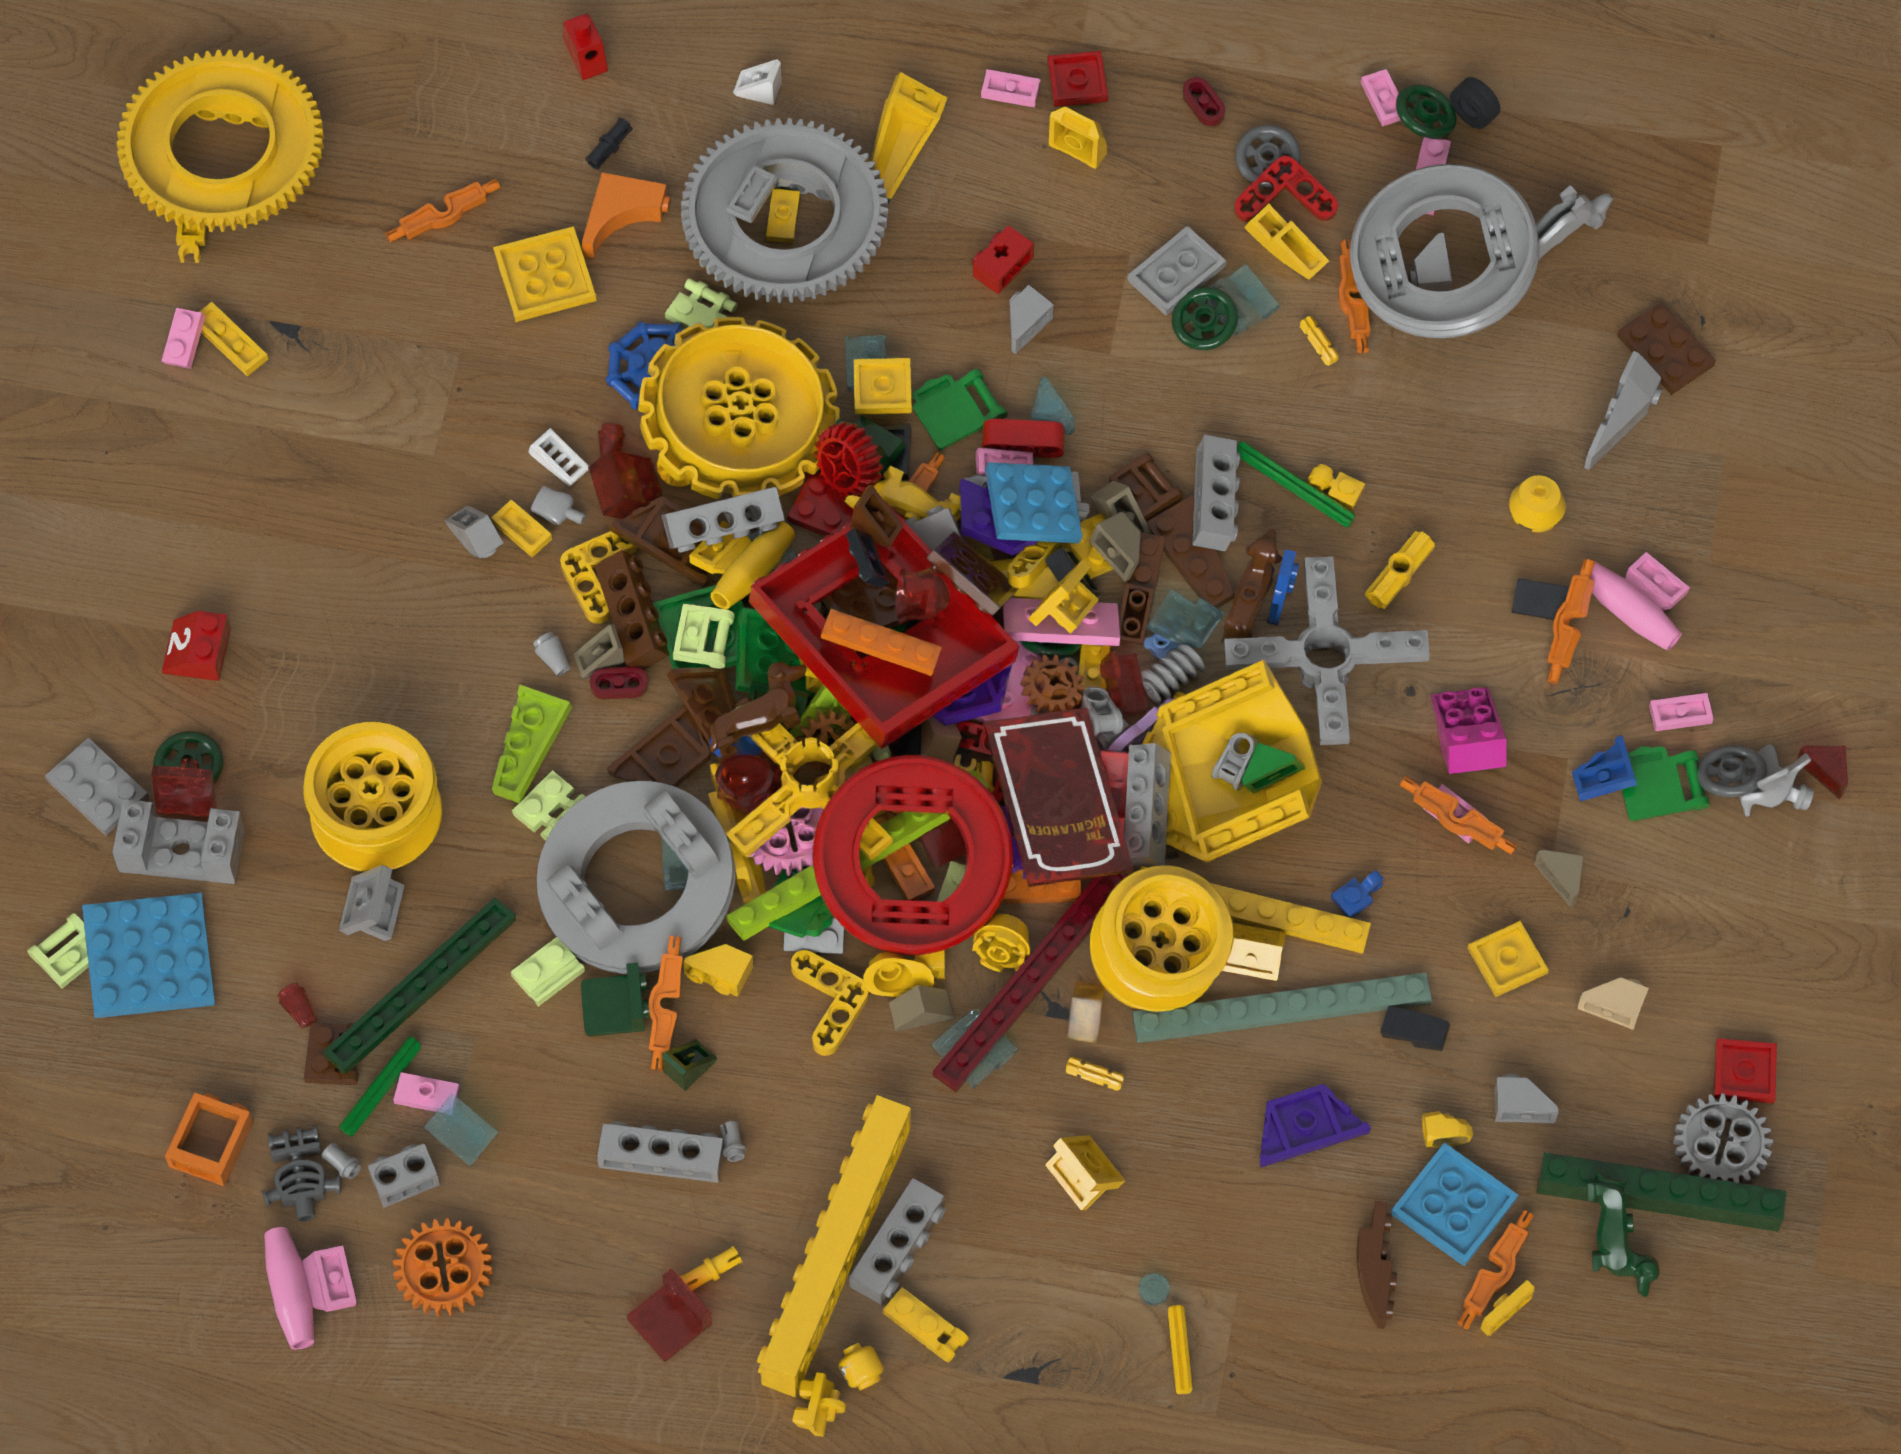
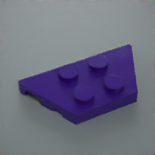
(978, 519)
(979, 702)
(1306, 1124)

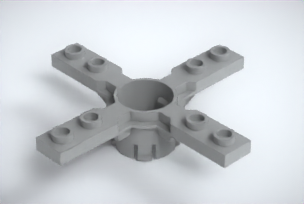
(1322, 633)

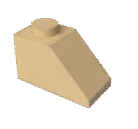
(1615, 1001)

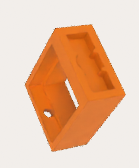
(201, 1166)

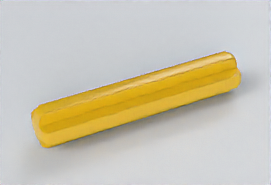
(1180, 1349)

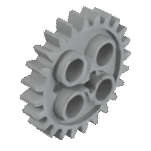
(1749, 1149)

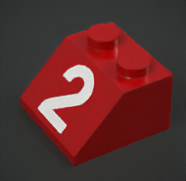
(197, 645)

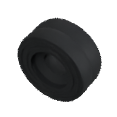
(1475, 103)

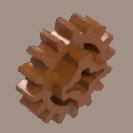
(1052, 685)
(820, 728)

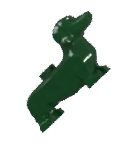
(1612, 1235)

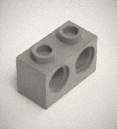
(407, 1182)

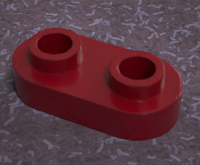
(1205, 103)
(619, 682)

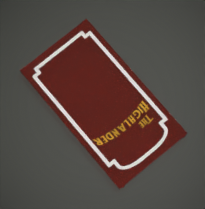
(1058, 797)

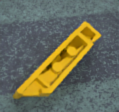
(747, 874)

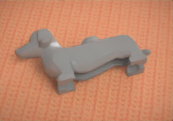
(1570, 215)

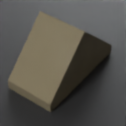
(600, 652)
(1562, 872)
(920, 1008)

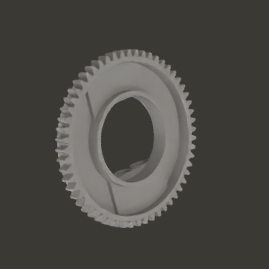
(806, 163)

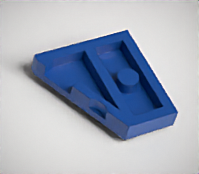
(1284, 584)
(1605, 772)

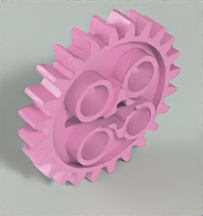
(784, 857)

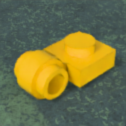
(1342, 489)

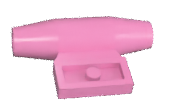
(1642, 598)
(299, 1286)

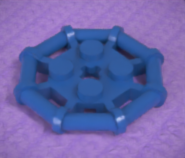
(639, 358)

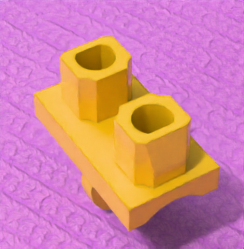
(822, 1406)

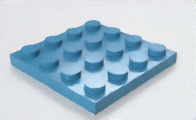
(148, 955)

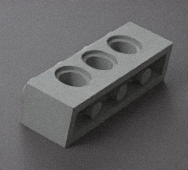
(1211, 455)
(678, 522)
(1147, 804)
(673, 1163)
(914, 1200)

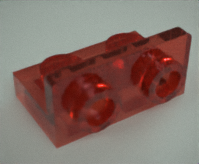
(943, 843)

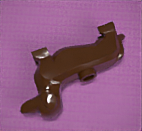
(1252, 587)
(761, 713)

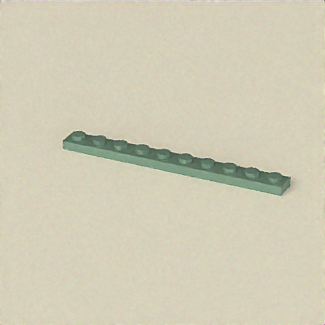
(1282, 1007)

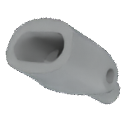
(556, 507)

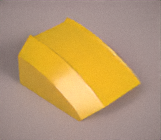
(1077, 136)

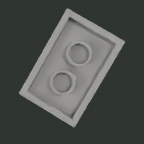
(1176, 269)
(95, 785)

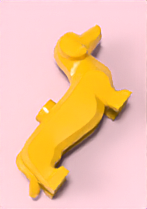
(908, 497)

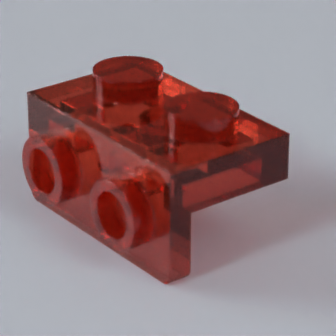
(1124, 682)

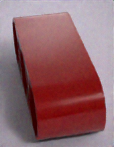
(1034, 436)

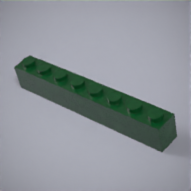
(1667, 1192)

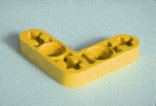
(586, 562)
(1033, 568)
(839, 991)

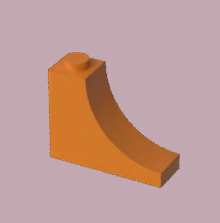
(621, 203)

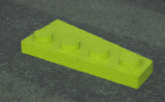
(531, 734)

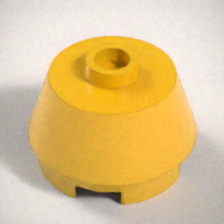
(1537, 503)
(1002, 943)

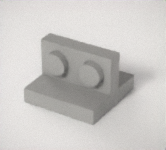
(372, 904)

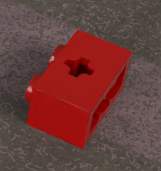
(1002, 259)

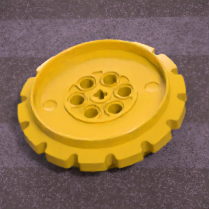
(715, 455)

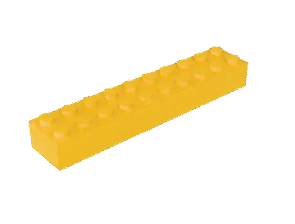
(835, 1246)

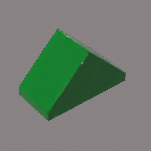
(1269, 767)

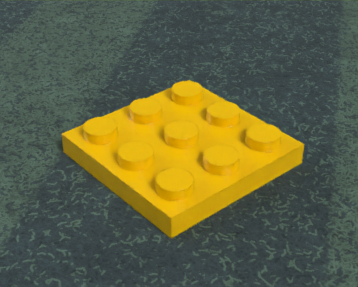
(544, 274)

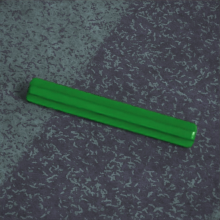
(380, 1086)

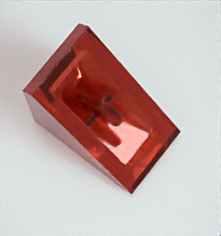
(1828, 767)

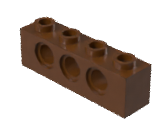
(632, 610)

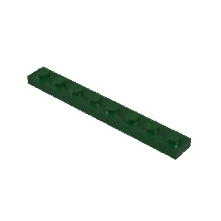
(419, 986)

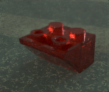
(624, 483)

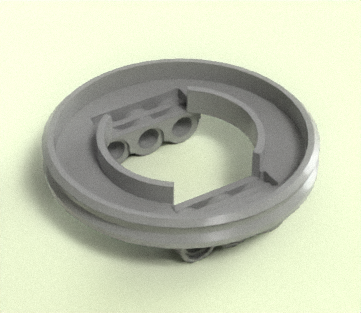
(1507, 231)
(580, 917)

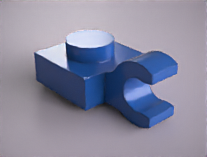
(1356, 897)

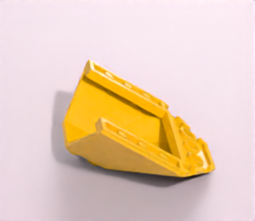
(1207, 813)

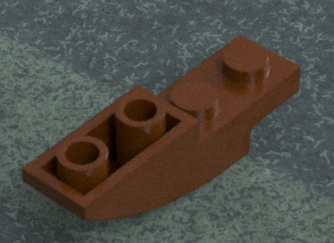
(1141, 590)
(1373, 1269)

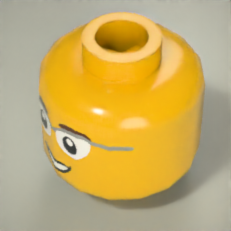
(861, 1366)

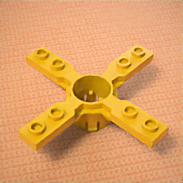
(779, 807)

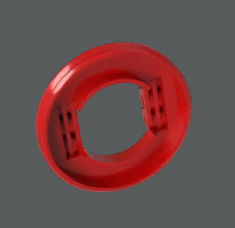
(924, 787)

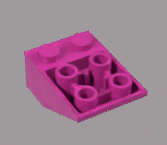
(1469, 730)

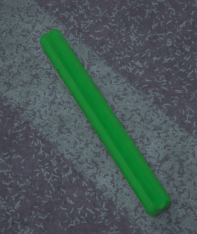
(1295, 484)

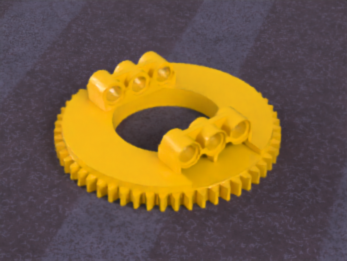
(239, 93)

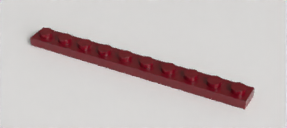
(1025, 984)

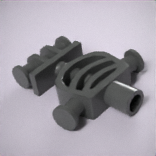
(301, 1187)

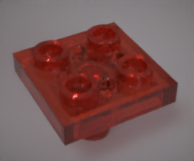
(183, 789)

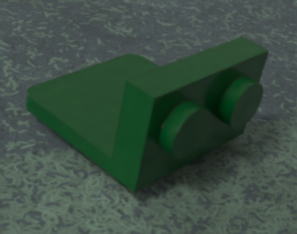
(615, 1003)

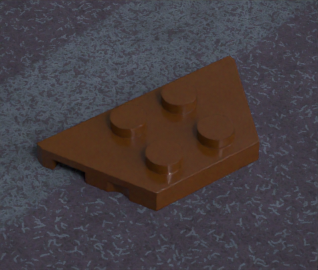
(647, 532)
(666, 753)

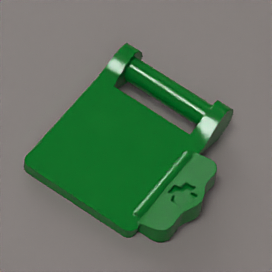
(949, 409)
(1659, 784)
(806, 920)

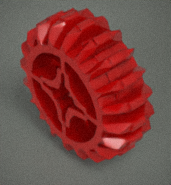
(848, 459)

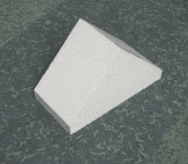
(760, 82)

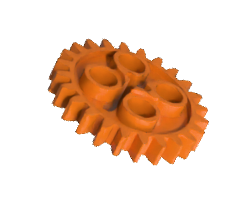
(415, 1272)

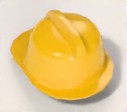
(894, 975)

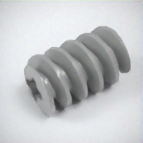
(1170, 670)

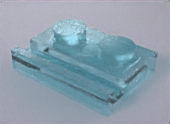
(862, 348)
(461, 1130)

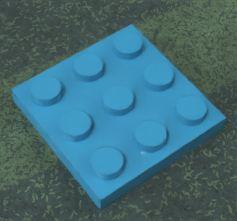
(1033, 502)
(1454, 1204)

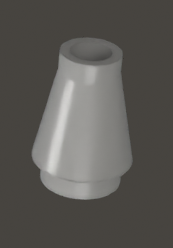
(552, 653)

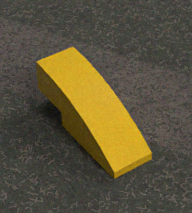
(1286, 242)

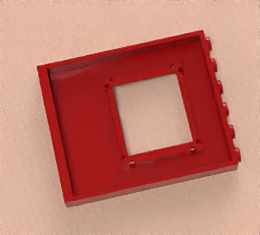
(882, 694)

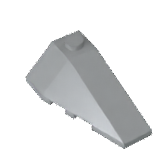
(1633, 400)

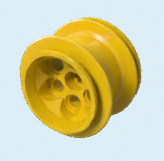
(364, 761)
(1168, 892)

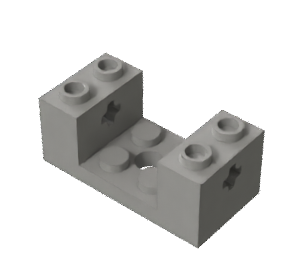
(147, 844)

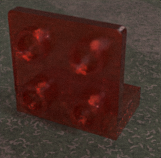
(670, 1317)

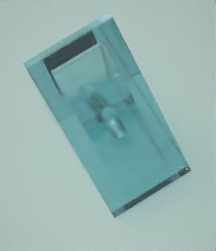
(1050, 407)

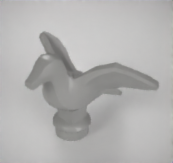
(1778, 784)

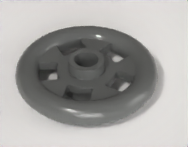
(1266, 134)
(1731, 771)

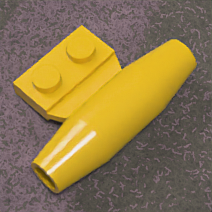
(741, 561)

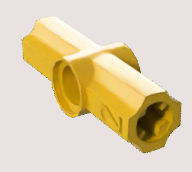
(1391, 581)

